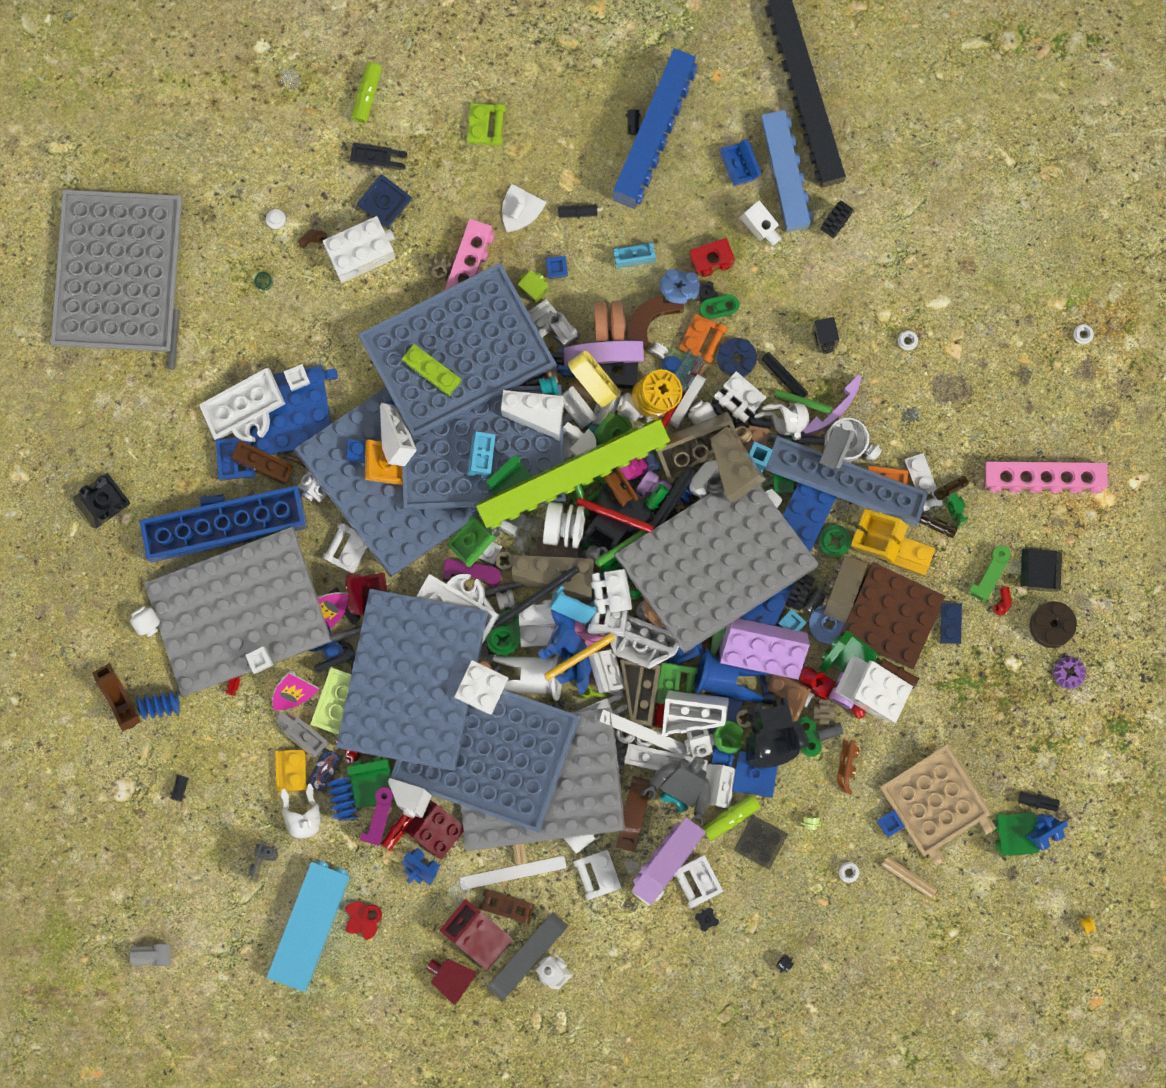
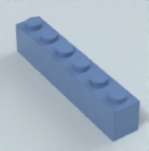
(785, 171)

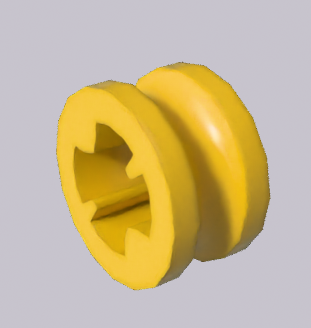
(1087, 924)

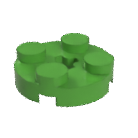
(609, 425)

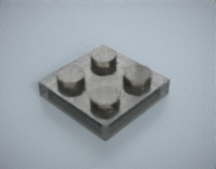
(760, 842)

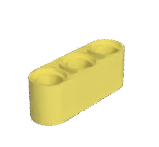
(593, 378)

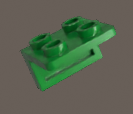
(844, 649)
(368, 779)
(1012, 832)

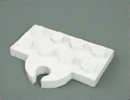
(243, 407)
(456, 594)

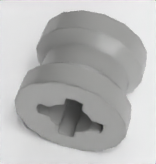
(505, 600)

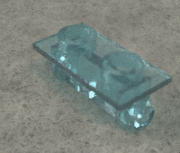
(688, 364)

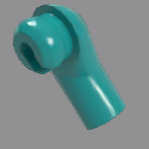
(682, 807)

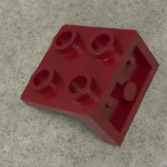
(435, 830)

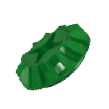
(844, 543)
(502, 633)

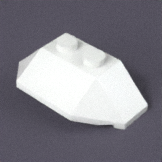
(644, 643)

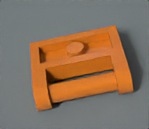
(697, 335)

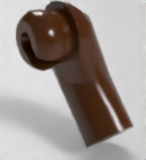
(314, 236)

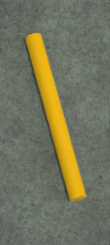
(579, 656)

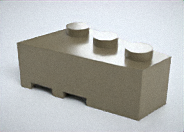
(844, 588)

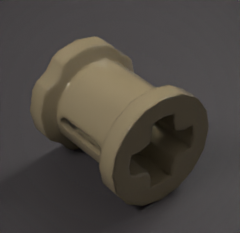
(504, 555)
(739, 721)

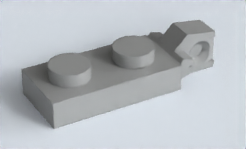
(302, 734)

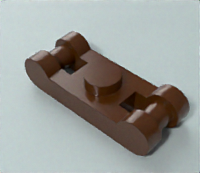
(506, 906)

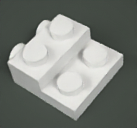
(536, 625)

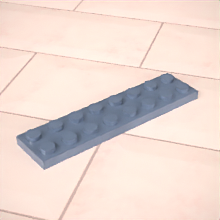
(847, 483)

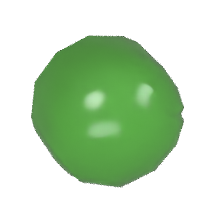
(728, 737)

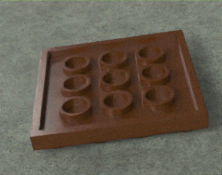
(893, 615)

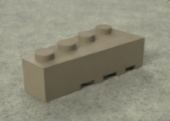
(691, 445)
(541, 570)

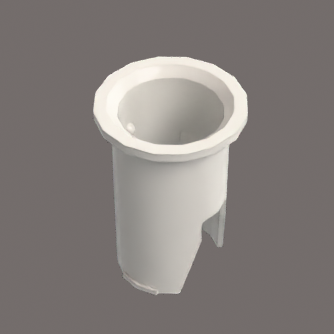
(532, 675)

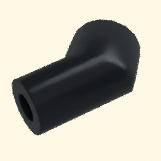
(758, 422)

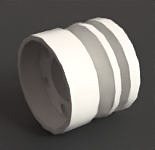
(859, 442)
(563, 525)

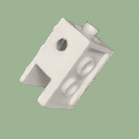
(360, 249)
(874, 689)

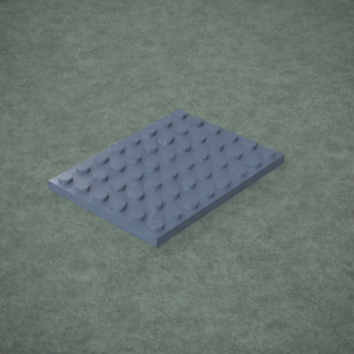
(471, 330)
(439, 467)
(375, 507)
(407, 679)
(504, 761)

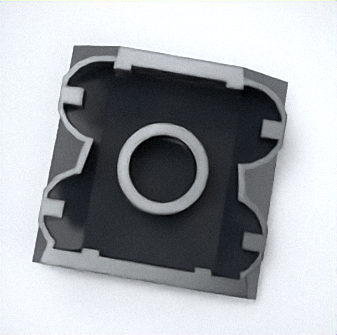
(101, 500)
(1041, 570)

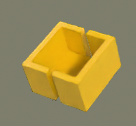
(882, 535)

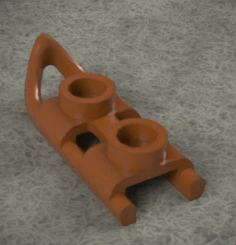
(614, 481)
(847, 771)

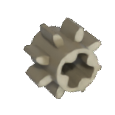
(439, 265)
(823, 711)

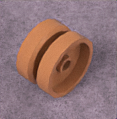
(612, 322)

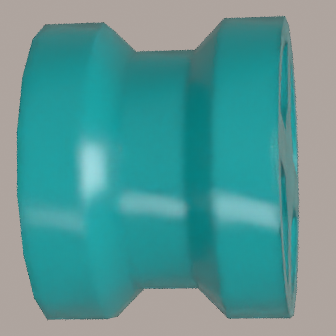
(549, 386)

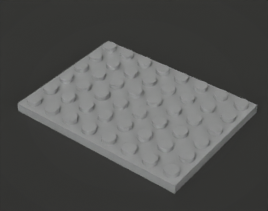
(116, 271)
(715, 563)
(235, 606)
(584, 799)

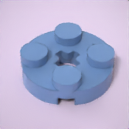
(688, 282)
(820, 632)

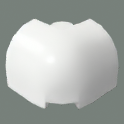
(575, 441)

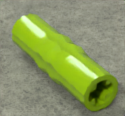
(366, 92)
(731, 817)

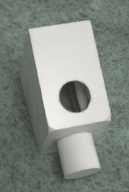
(759, 215)

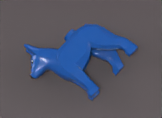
(567, 644)

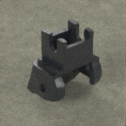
(609, 532)
(772, 737)

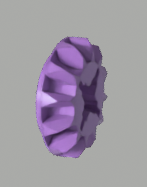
(1060, 673)

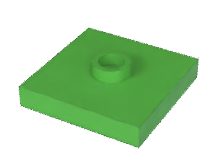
(471, 541)

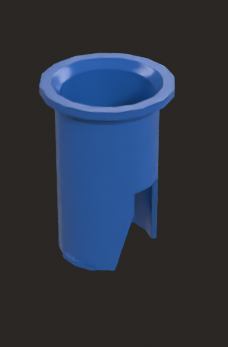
(722, 679)

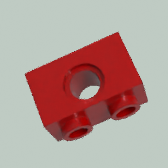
(720, 249)

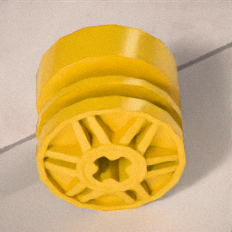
(648, 398)

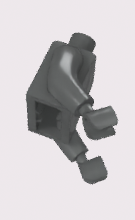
(684, 782)

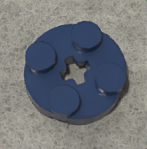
(742, 347)

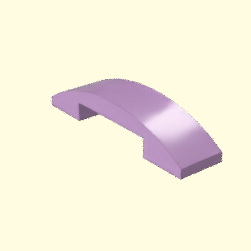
(608, 351)
(817, 425)

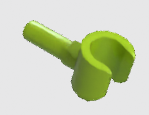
(589, 692)

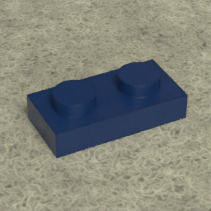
(951, 623)

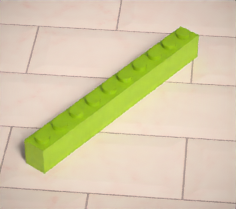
(572, 473)

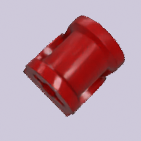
(817, 682)

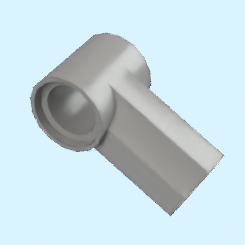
(564, 332)
(156, 954)

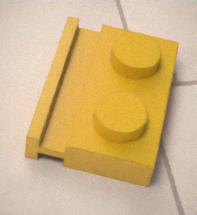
(913, 556)
(291, 770)

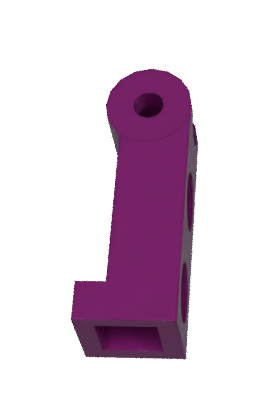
(484, 573)
(384, 799)

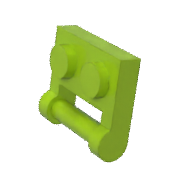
(479, 124)

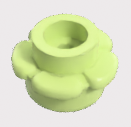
(811, 822)

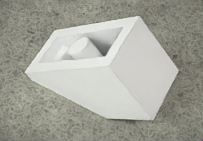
(409, 798)

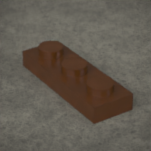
(261, 462)

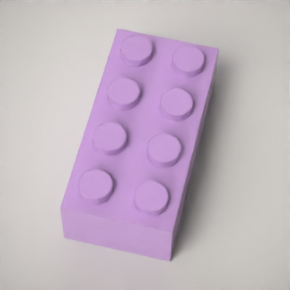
(764, 648)
(667, 860)

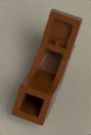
(646, 314)
(117, 697)
(633, 814)

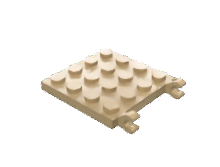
(937, 802)

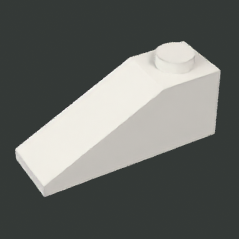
(396, 439)

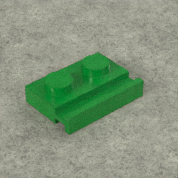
(956, 509)

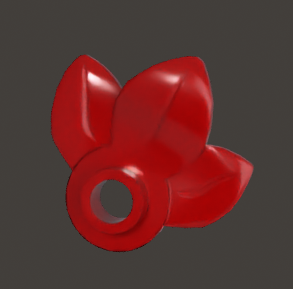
(360, 920)

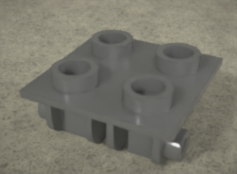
(261, 852)

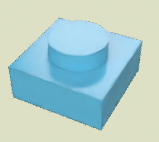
(792, 621)

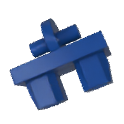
(1045, 828)
(417, 870)

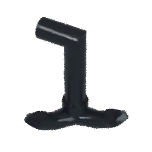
(349, 655)

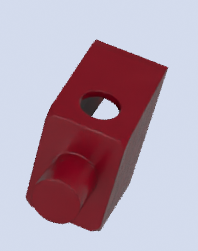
(451, 978)

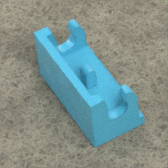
(634, 255)
(481, 454)
(572, 607)

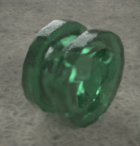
(268, 285)

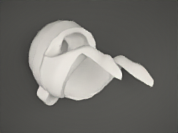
(794, 422)
(299, 825)

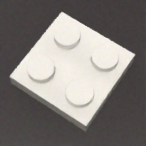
(481, 687)

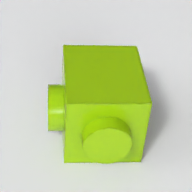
(533, 285)

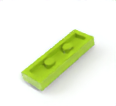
(431, 370)

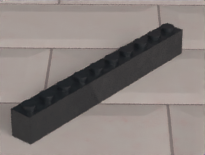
(805, 91)

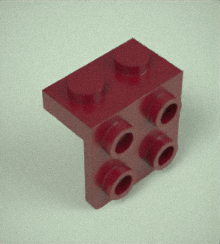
(358, 590)

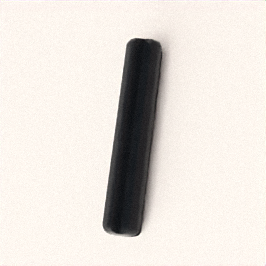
(778, 369)

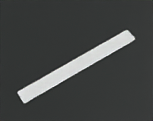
(644, 733)
(514, 872)

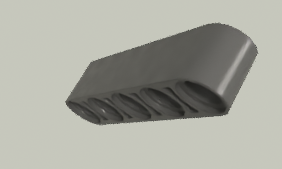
(527, 956)

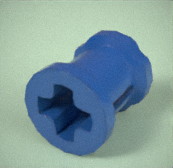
(721, 757)

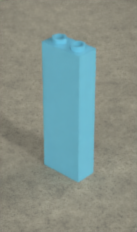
(309, 926)

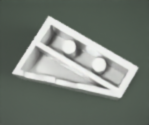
(534, 410)
(692, 712)

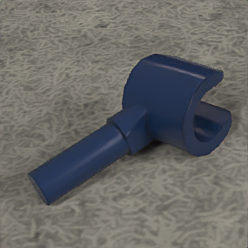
(767, 697)

